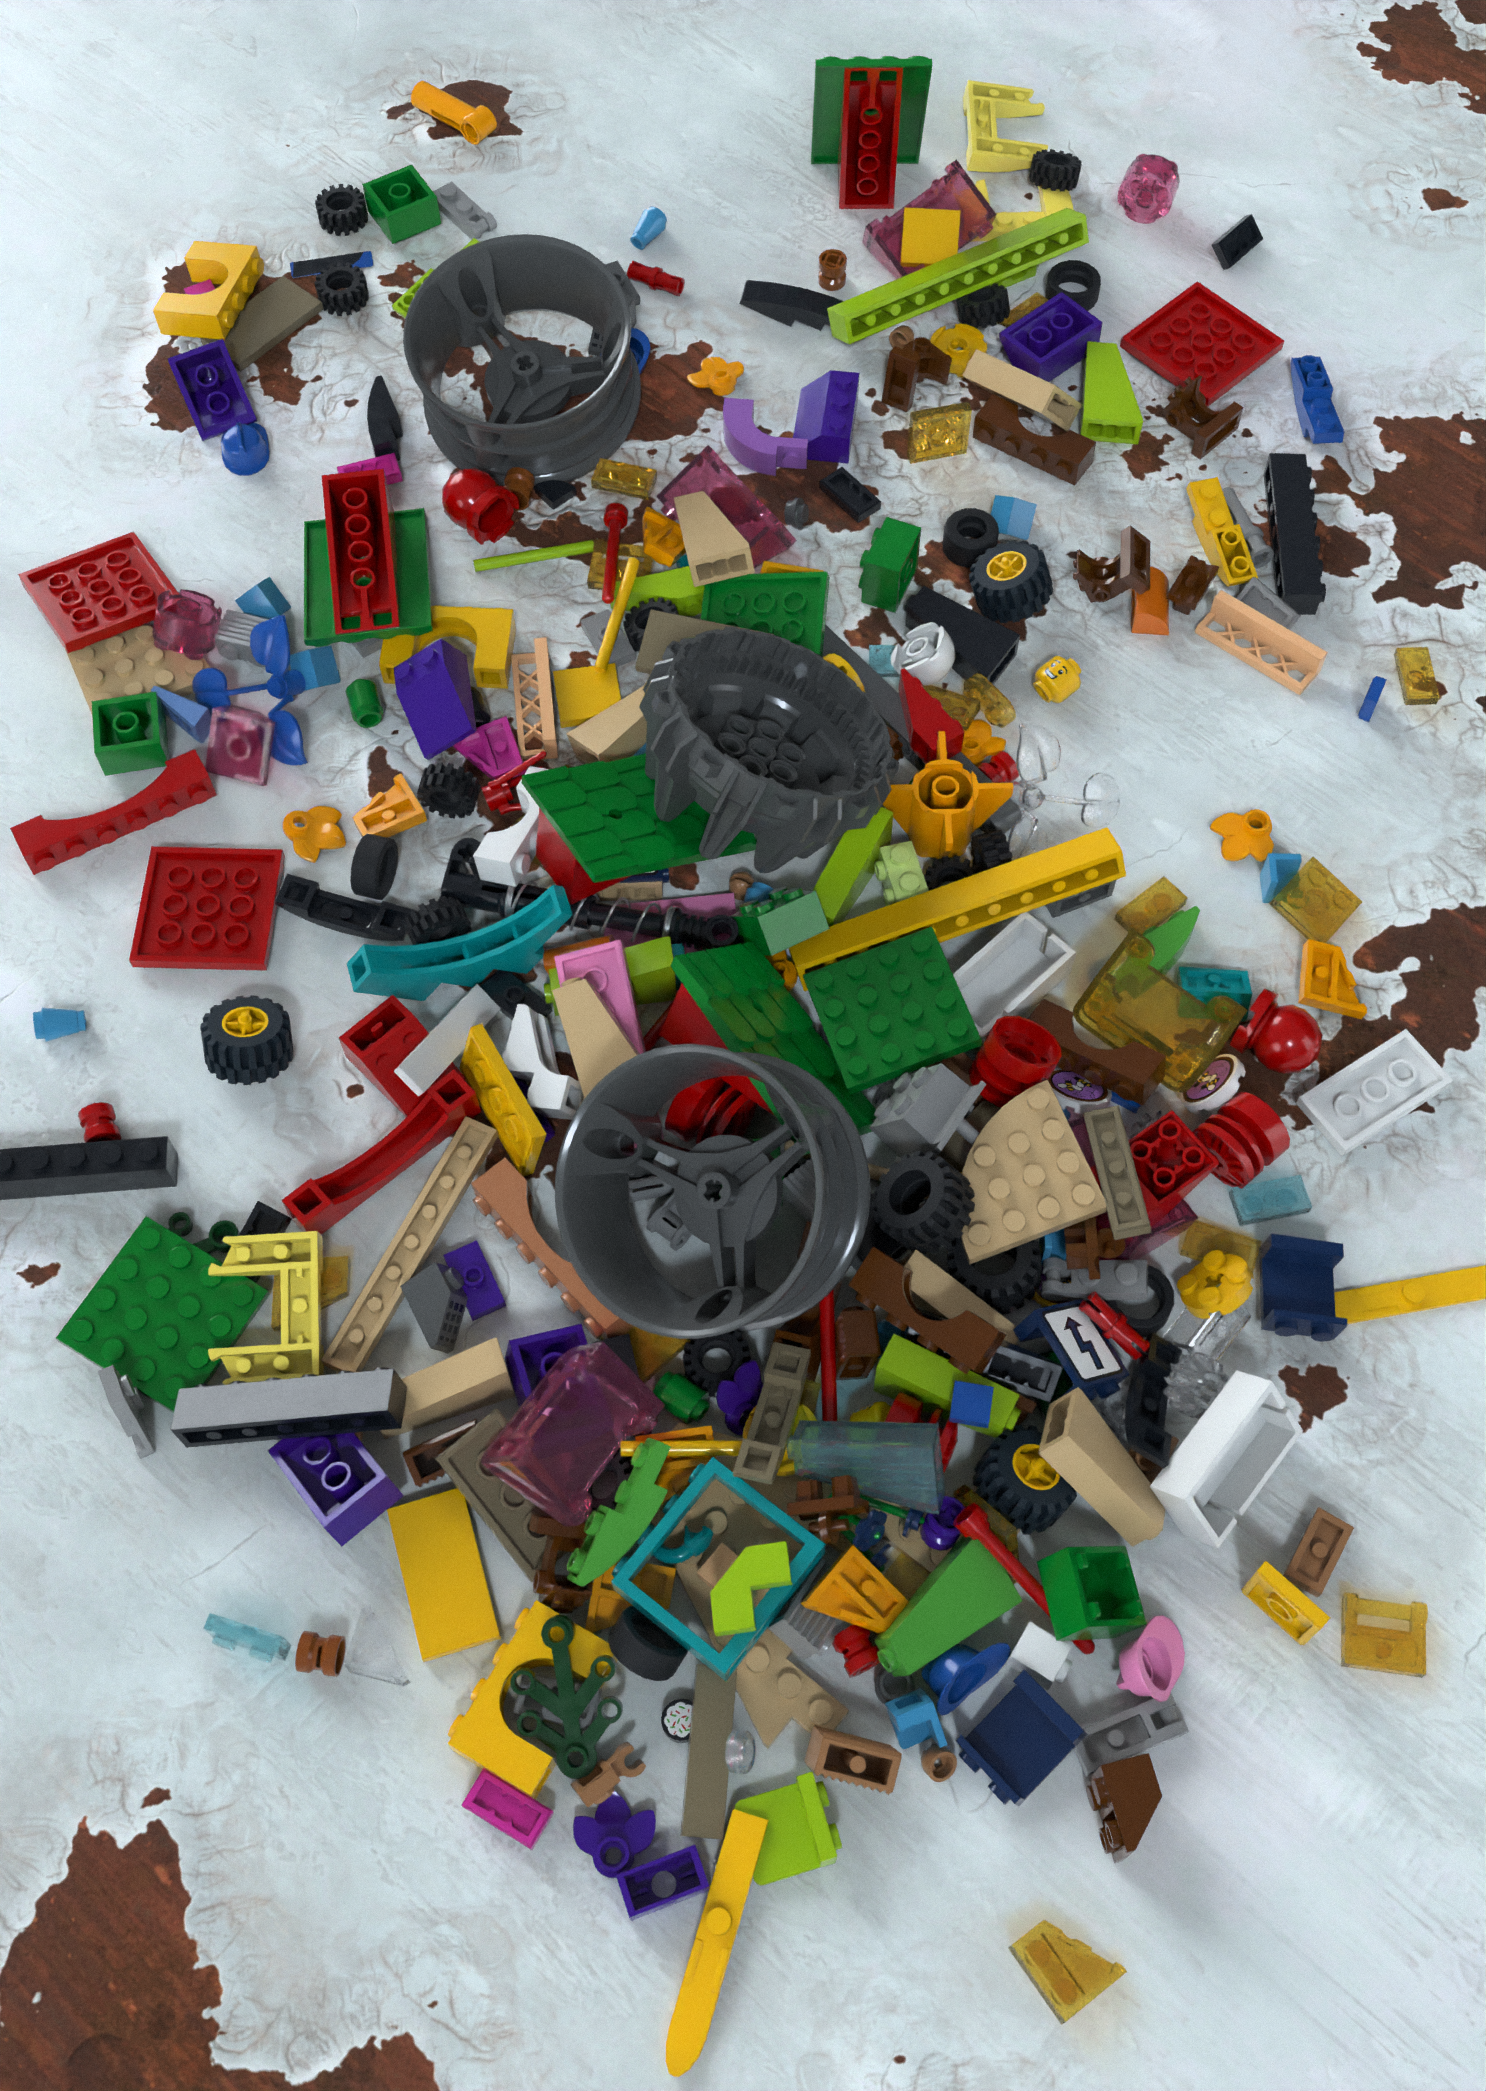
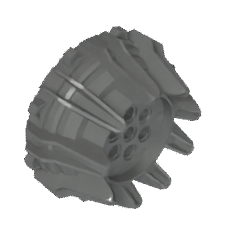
(763, 744)

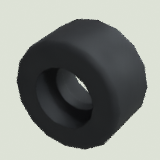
(969, 523)

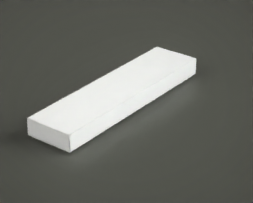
(446, 1040)

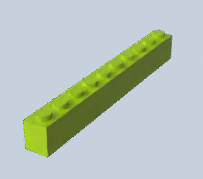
(957, 275)

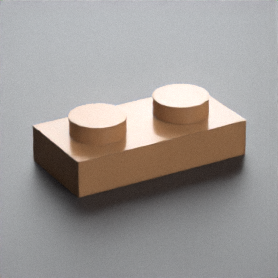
(1318, 1552)

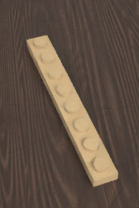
(410, 1247)

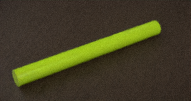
(533, 555)

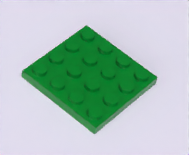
(772, 603)
(891, 1010)
(161, 1314)

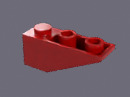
(924, 719)

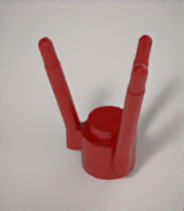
(498, 791)

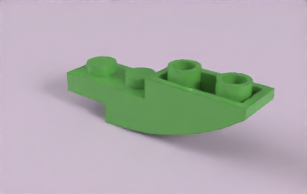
(1171, 938)
(616, 1531)

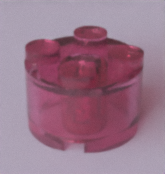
(1148, 188)
(186, 623)

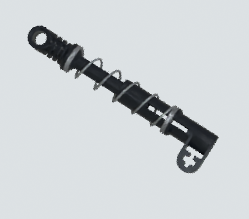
(587, 912)

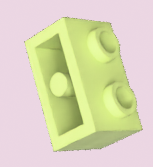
(899, 872)

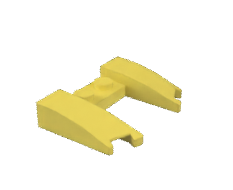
(982, 105)
(1008, 221)
(299, 1263)

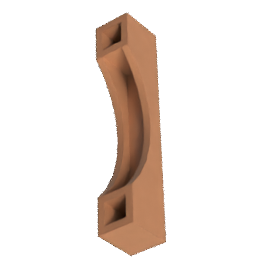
(509, 1201)

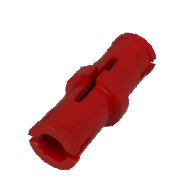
(655, 278)
(1114, 1325)

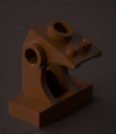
(910, 366)
(1214, 426)
(1107, 577)
(554, 1588)

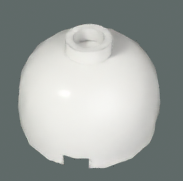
(926, 654)

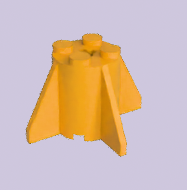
(944, 805)

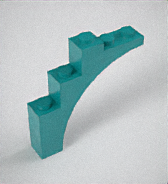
(464, 960)

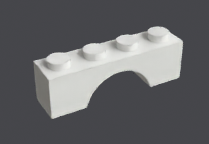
(508, 853)

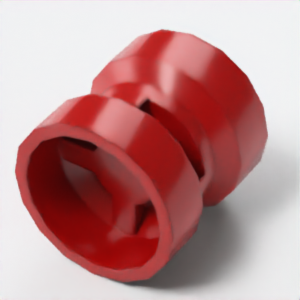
(1000, 768)
(99, 1122)
(858, 1651)

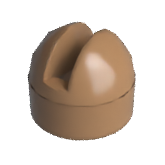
(901, 336)
(739, 883)
(946, 1759)

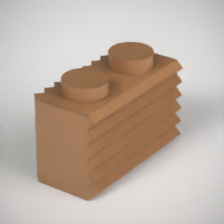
(852, 1759)

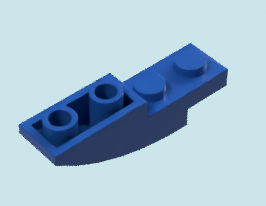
(1313, 401)

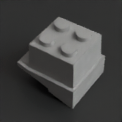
(926, 1111)

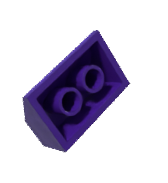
(1051, 337)
(828, 416)
(534, 1355)

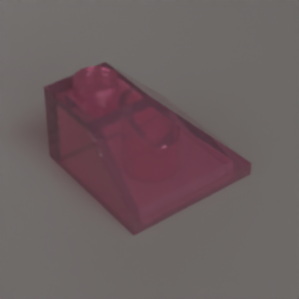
(240, 744)

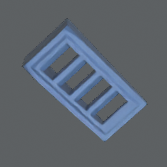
(185, 713)

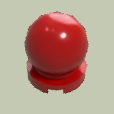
(479, 504)
(1281, 1036)

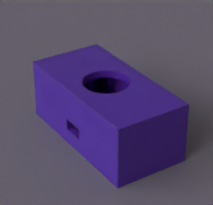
(637, 1889)

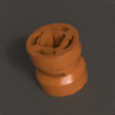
(832, 270)
(521, 484)
(320, 1653)

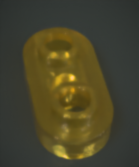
(993, 703)

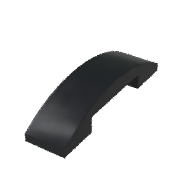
(342, 913)
(1146, 1402)

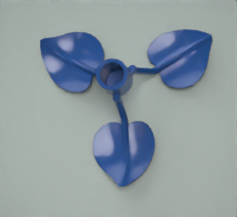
(271, 648)

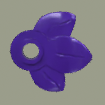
(740, 1395)
(614, 1829)

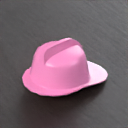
(1152, 1660)

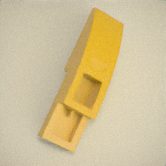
(1217, 533)

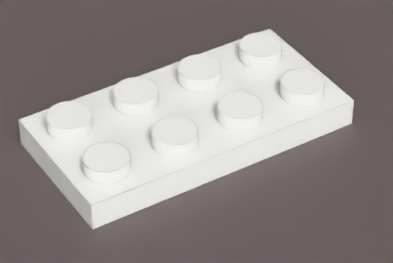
(1374, 1092)

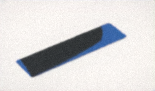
(313, 266)

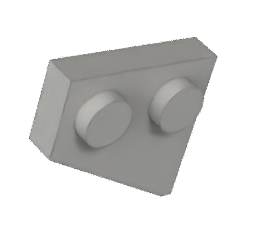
(126, 1405)

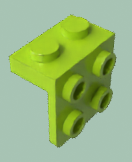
(796, 1832)

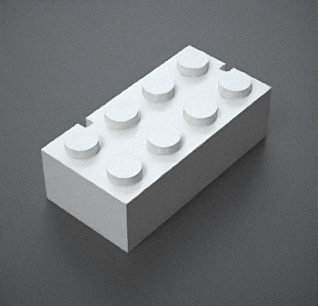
(1012, 973)
(1227, 1458)

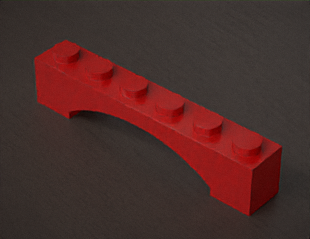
(55, 841)
(328, 1199)

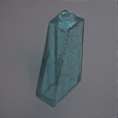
(887, 1458)

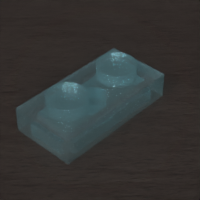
(1270, 1200)
(261, 1643)

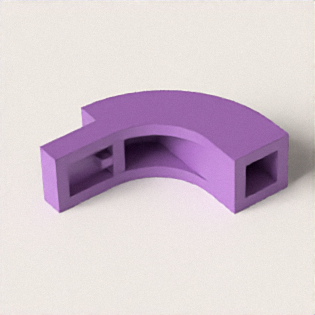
(755, 448)

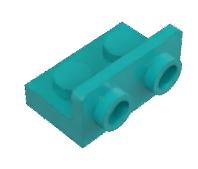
(1208, 983)

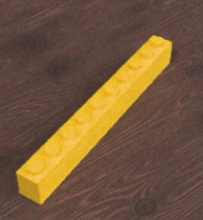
(972, 900)

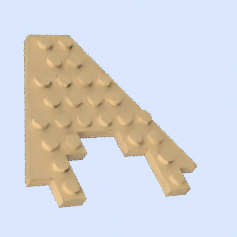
(766, 1680)

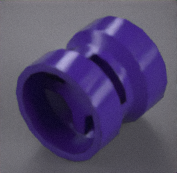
(938, 1529)

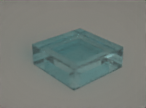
(881, 660)

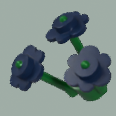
(872, 1528)

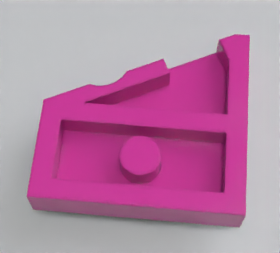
(492, 748)

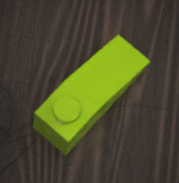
(671, 585)

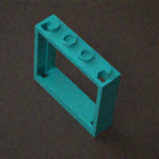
(768, 1608)

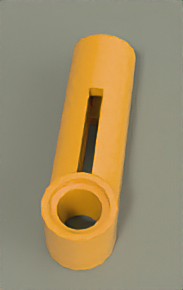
(472, 122)

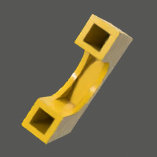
(214, 312)
(487, 628)
(483, 1732)

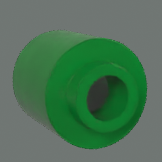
(364, 703)
(682, 1397)

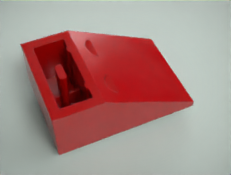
(381, 1044)
(1167, 1164)

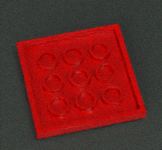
(1204, 338)
(98, 591)
(207, 908)

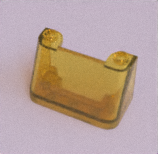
(1142, 1005)

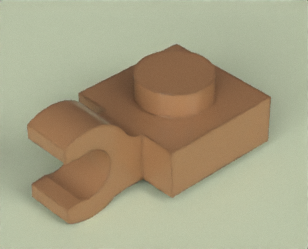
(601, 1781)

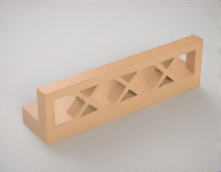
(1265, 638)
(544, 698)

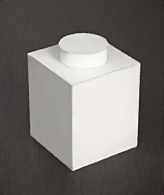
(1041, 1656)

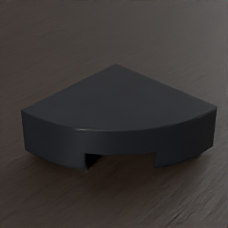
(555, 492)

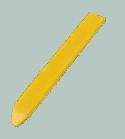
(1411, 1295)
(714, 1941)

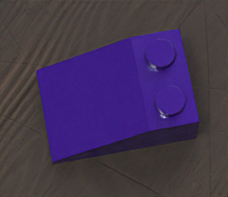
(211, 389)
(436, 697)
(337, 1481)

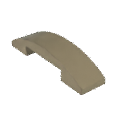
(774, 1415)

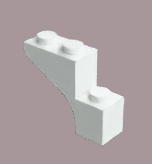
(533, 1059)

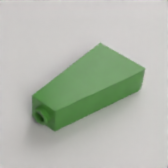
(949, 1606)

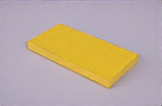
(502, 1100)
(443, 1574)

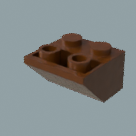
(1126, 1800)

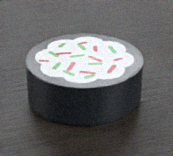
(677, 1720)

